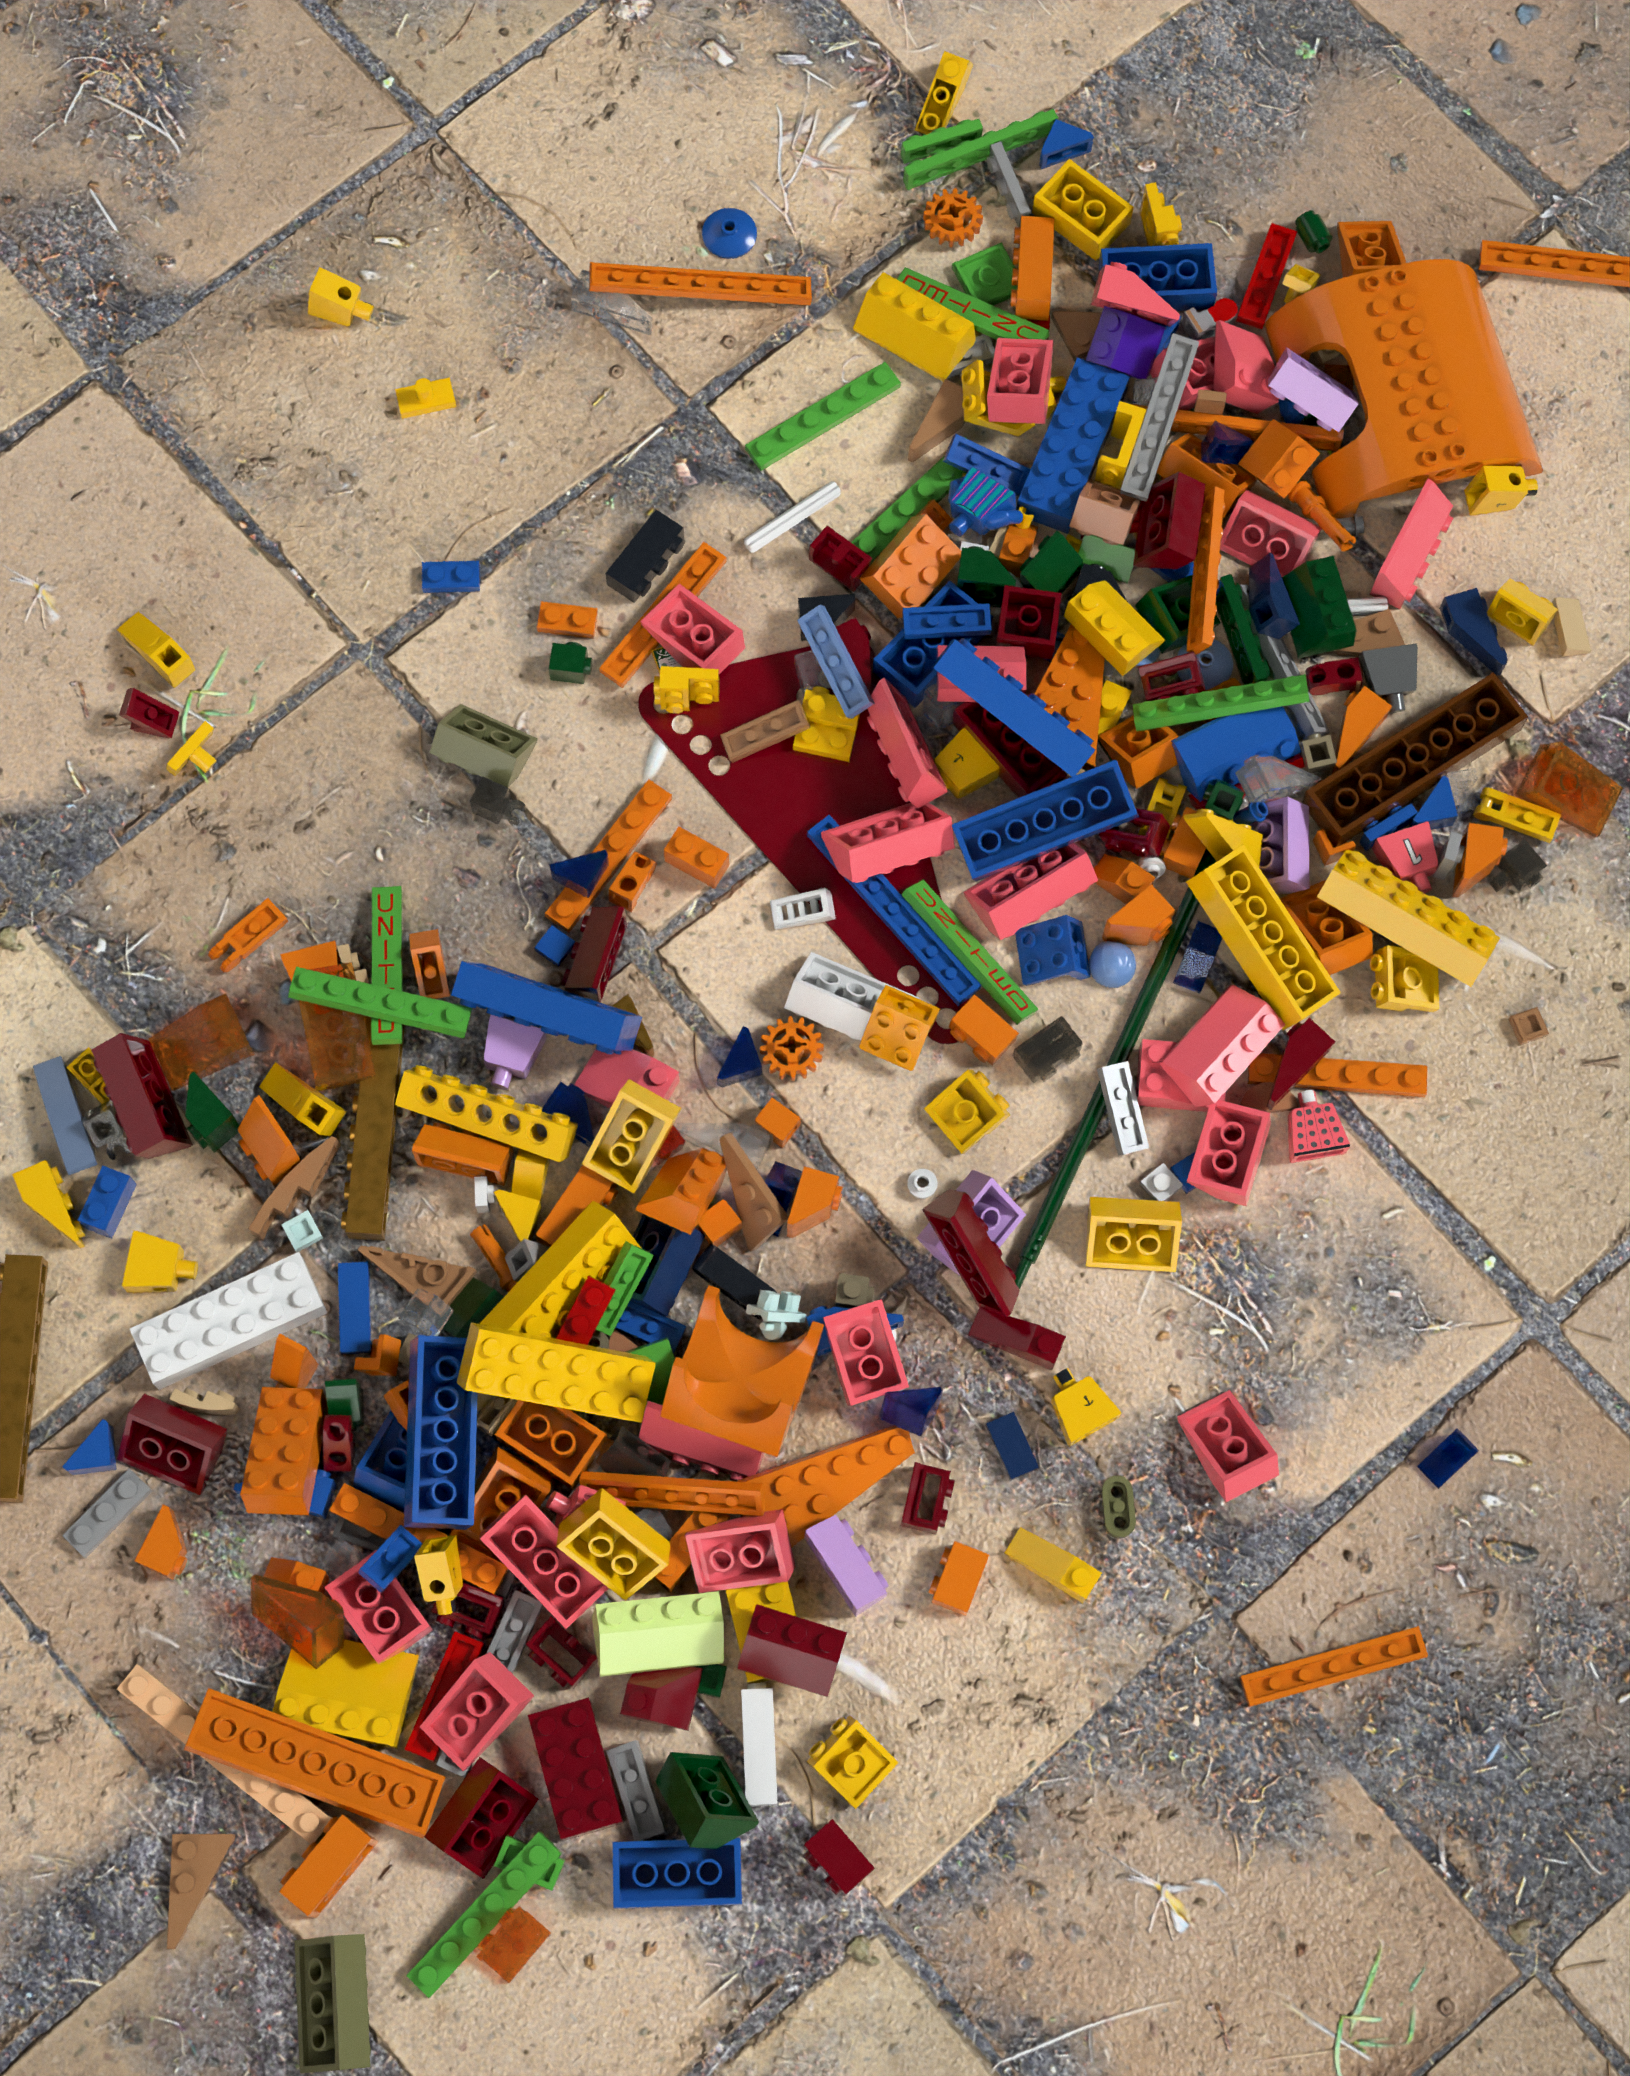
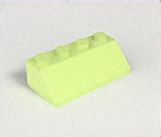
(659, 1633)

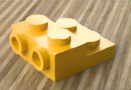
(1158, 220)
(681, 684)
(830, 730)
(1404, 980)
(968, 1110)
(851, 1760)

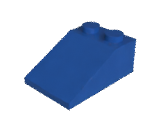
(383, 1466)

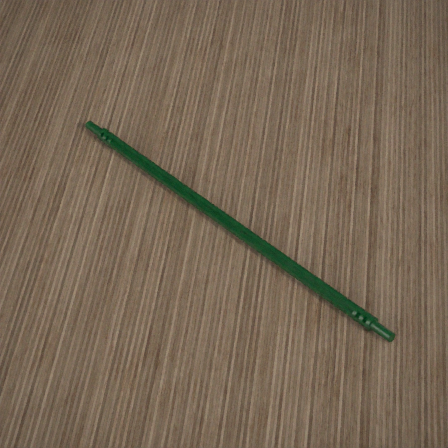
(1121, 1053)

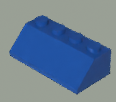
(1226, 742)

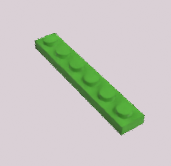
(977, 150)
(822, 416)
(930, 486)
(1220, 702)
(379, 1002)
(484, 1914)

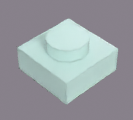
(302, 1231)

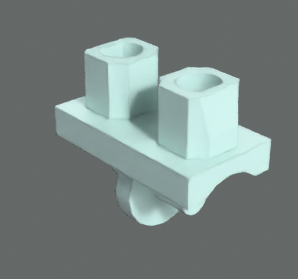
(775, 1313)

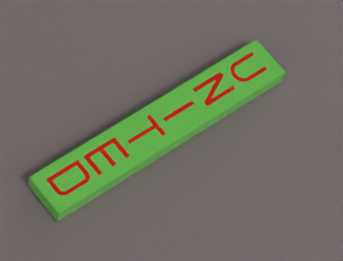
(986, 317)
(970, 952)
(386, 955)

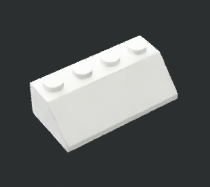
(834, 995)

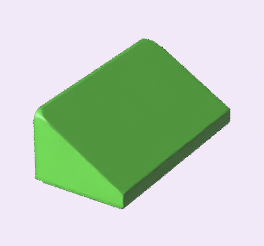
(1114, 558)

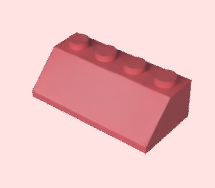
(1413, 546)
(905, 746)
(889, 840)
(1030, 889)
(1221, 1045)
(698, 1447)
(527, 1546)

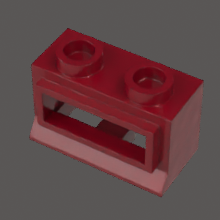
(839, 558)
(1170, 667)
(1139, 844)
(914, 1495)
(473, 1626)
(570, 1644)

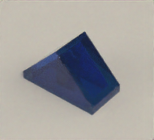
(1224, 445)
(581, 872)
(741, 1061)
(911, 1408)
(1447, 1458)

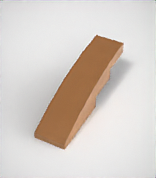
(303, 1179)

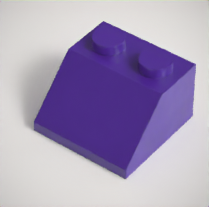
(1125, 343)

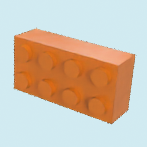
(284, 1451)

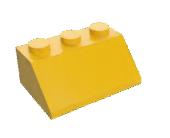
(1112, 626)
(1133, 1234)

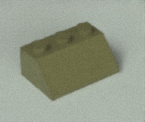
(482, 745)

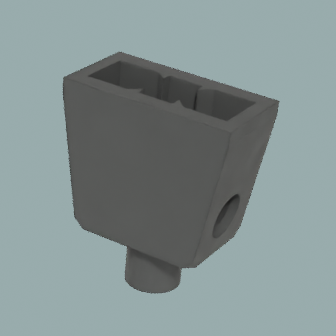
(1391, 673)

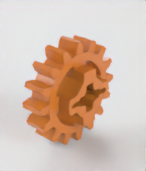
(953, 217)
(802, 1046)

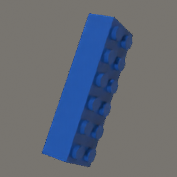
(1072, 444)
(1014, 708)
(1045, 820)
(547, 1007)
(439, 1437)

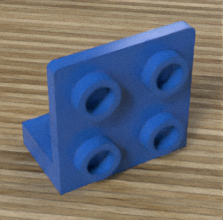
(1052, 950)

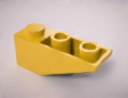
(944, 93)
(157, 649)
(1223, 835)
(302, 1100)
(44, 1196)

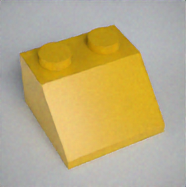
(1521, 611)

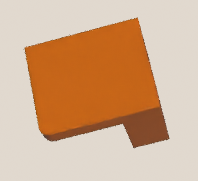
(1326, 850)
(778, 1121)
(719, 1223)
(383, 1357)

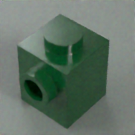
(569, 663)
(1223, 798)

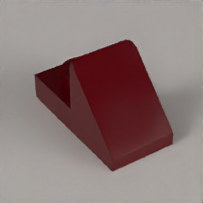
(148, 714)

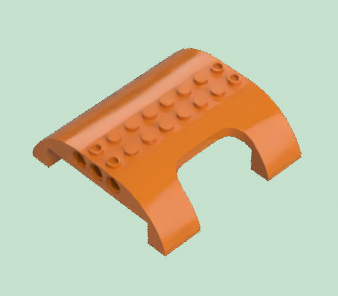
(1424, 373)

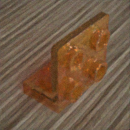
(513, 1943)

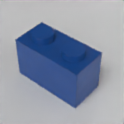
(107, 1202)

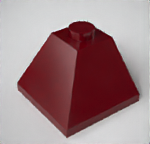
(662, 1696)

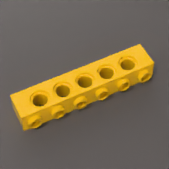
(415, 1097)

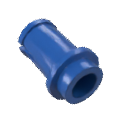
(1252, 813)

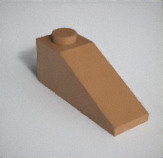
(941, 420)

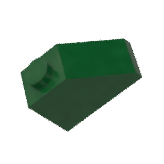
(346, 1398)

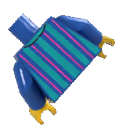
(983, 504)

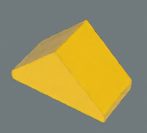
(529, 1174)
(520, 1212)

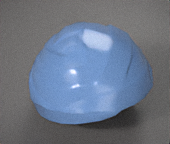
(1112, 964)

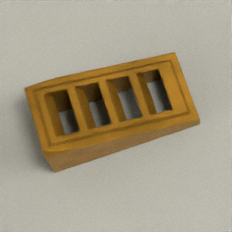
(642, 1040)

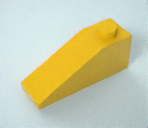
(1053, 1564)

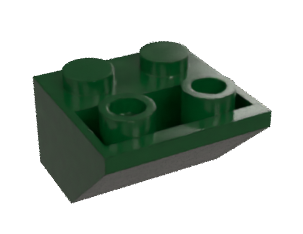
(1052, 566)

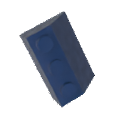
(670, 1265)

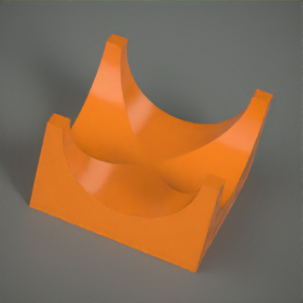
(737, 1382)

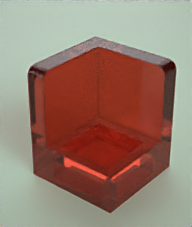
(673, 1144)

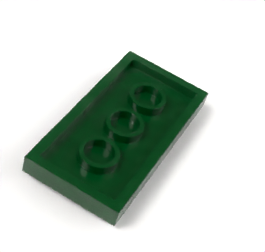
(1236, 625)

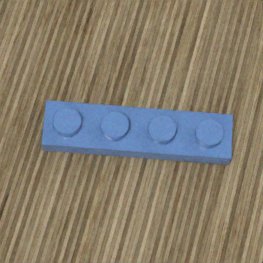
(835, 661)

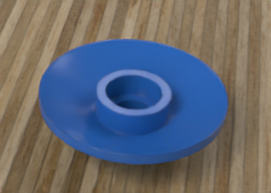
(729, 243)

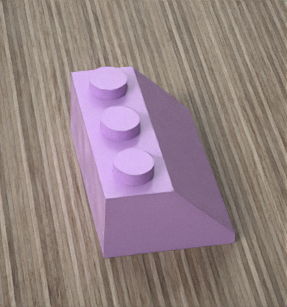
(1312, 391)
(1285, 845)
(990, 1204)
(846, 1564)

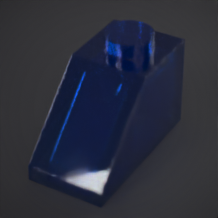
(1198, 957)
(571, 1102)
(783, 1184)

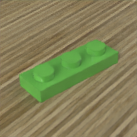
(942, 138)
(624, 1277)

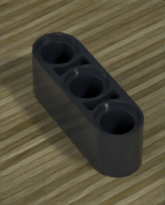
(730, 1277)

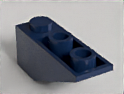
(1269, 600)
(1470, 625)

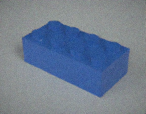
(1177, 273)
(910, 661)
(675, 1874)

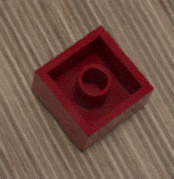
(1029, 620)
(837, 1858)

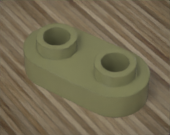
(1118, 1507)

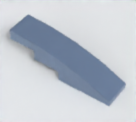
(64, 1115)

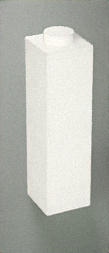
(759, 1745)

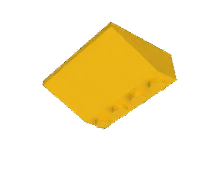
(349, 1694)

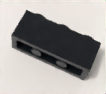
(645, 556)

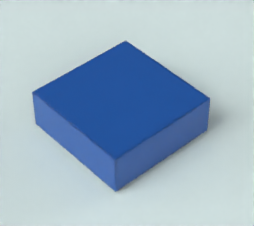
(554, 945)

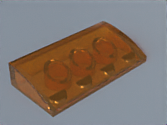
(336, 1040)

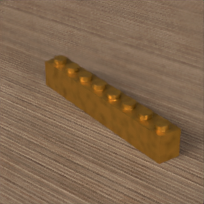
(373, 1144)
(20, 1333)

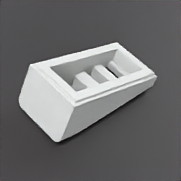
(816, 917)

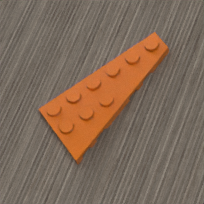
(1075, 686)
(831, 1479)

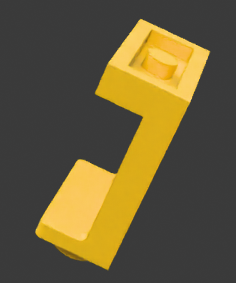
(975, 389)
(1127, 427)

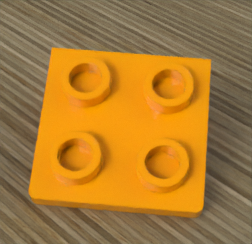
(898, 1027)

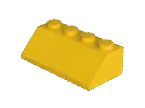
(914, 327)

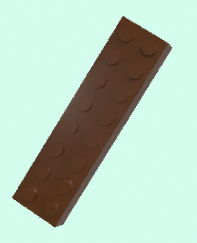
(1414, 759)

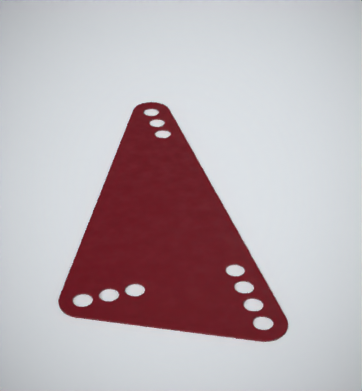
(787, 792)

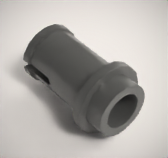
(1354, 524)

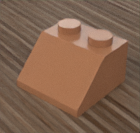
(1104, 512)

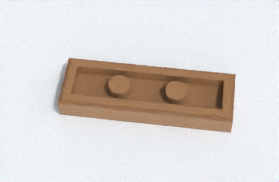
(765, 731)

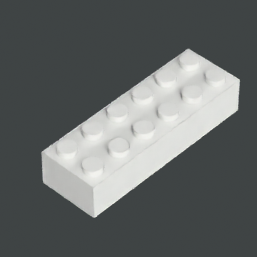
(228, 1321)

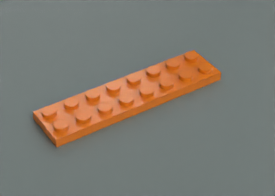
(315, 1763)

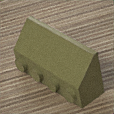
(332, 2003)

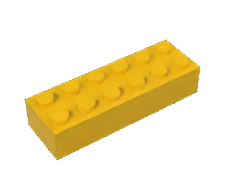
(1409, 917)
(1263, 936)
(551, 1286)
(555, 1372)

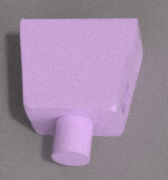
(511, 1050)

